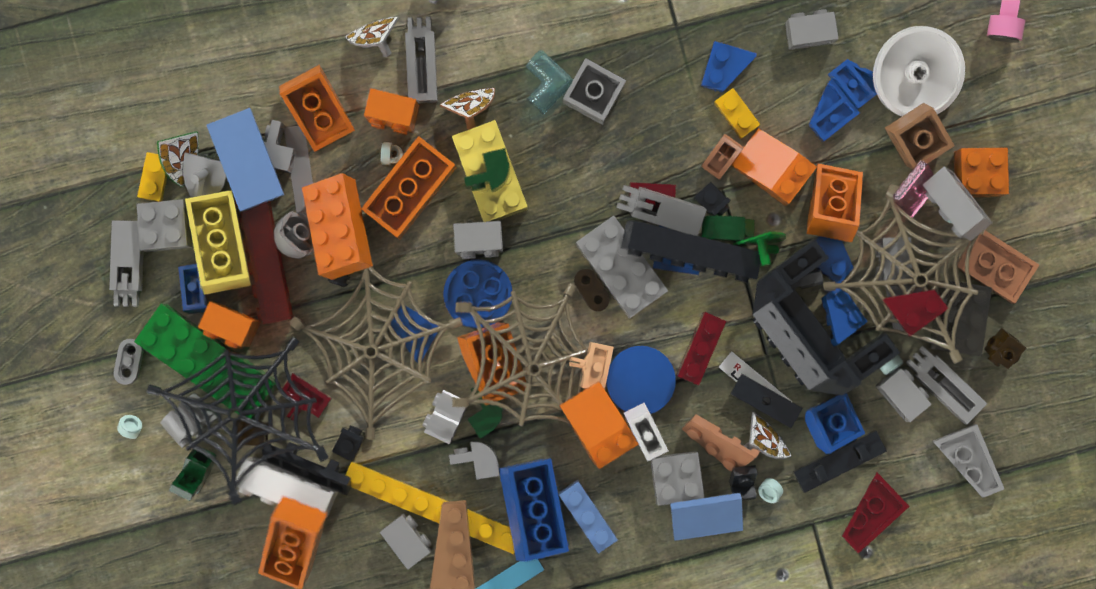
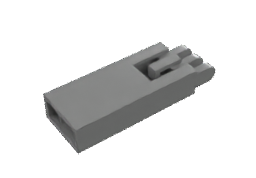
(421, 70)
(671, 213)
(126, 253)
(951, 390)

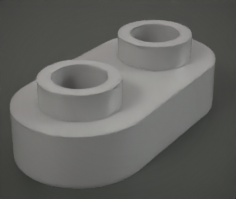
(127, 361)

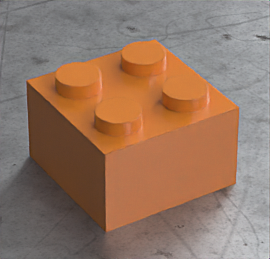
(391, 111)
(983, 171)
(228, 324)

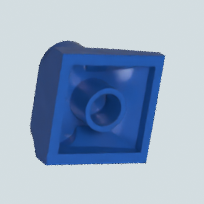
(833, 423)

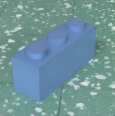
(588, 516)

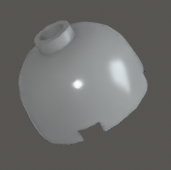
(293, 235)

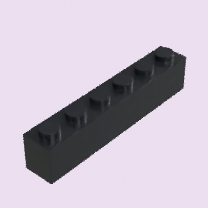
(690, 250)

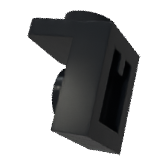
(712, 200)
(349, 443)
(743, 480)

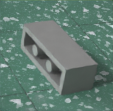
(956, 204)

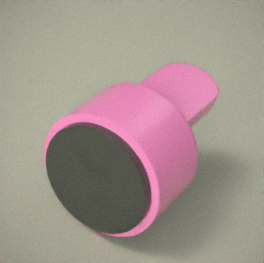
(1006, 25)

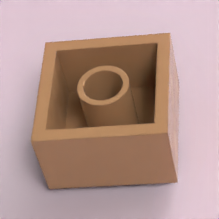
(919, 136)

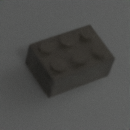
(971, 324)

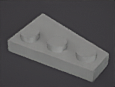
(972, 459)

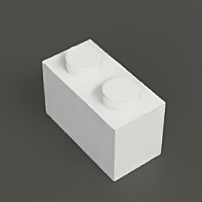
(646, 431)

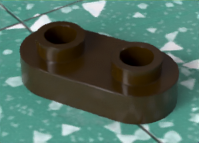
(591, 290)

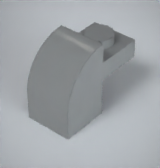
(281, 157)
(484, 459)

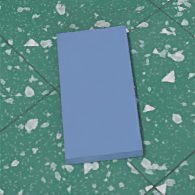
(245, 159)

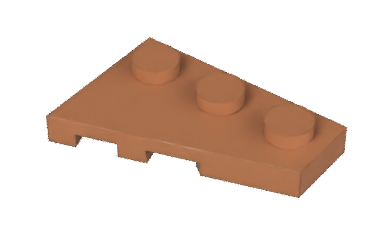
(723, 448)

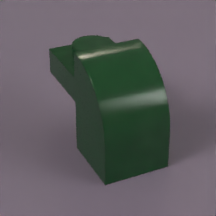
(496, 175)
(727, 228)
(486, 419)
(193, 475)

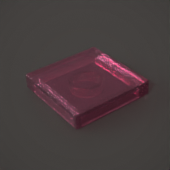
(911, 193)

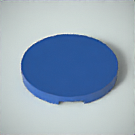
(480, 284)
(641, 377)

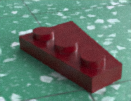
(874, 513)

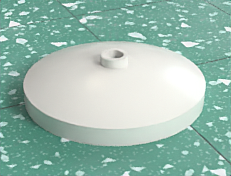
(938, 67)

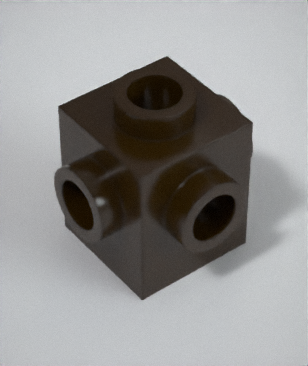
(1004, 349)

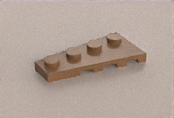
(453, 550)

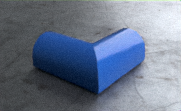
(192, 294)

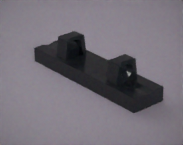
(839, 461)
(307, 469)

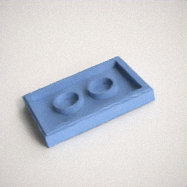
(707, 516)

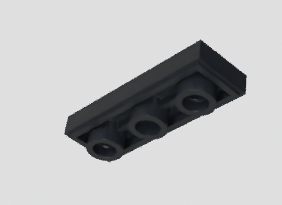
(778, 407)

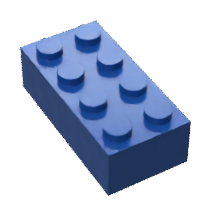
(533, 510)

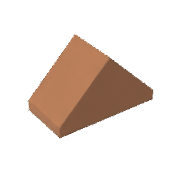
(722, 156)

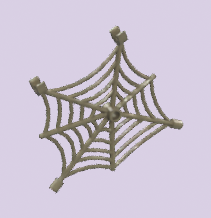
(831, 286)
(466, 307)
(299, 325)

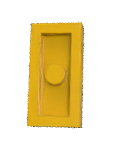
(736, 113)
(152, 179)

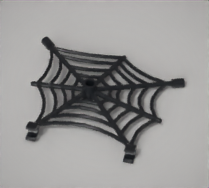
(233, 493)

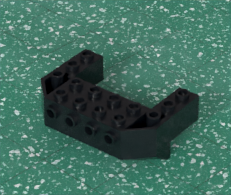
(802, 337)

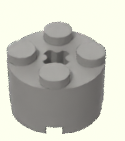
(175, 428)

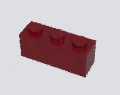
(700, 348)

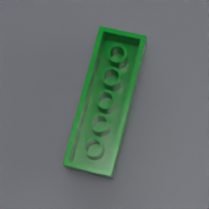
(187, 351)

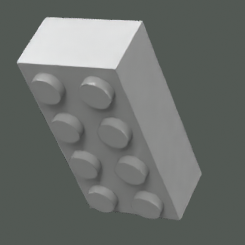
(625, 276)

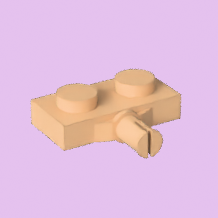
(594, 365)

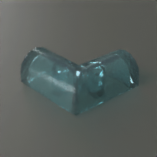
(553, 78)

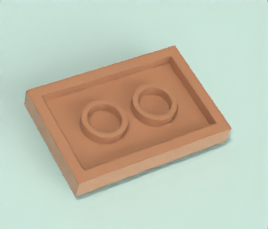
(998, 267)

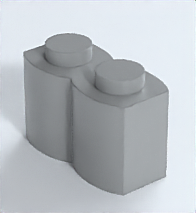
(445, 418)

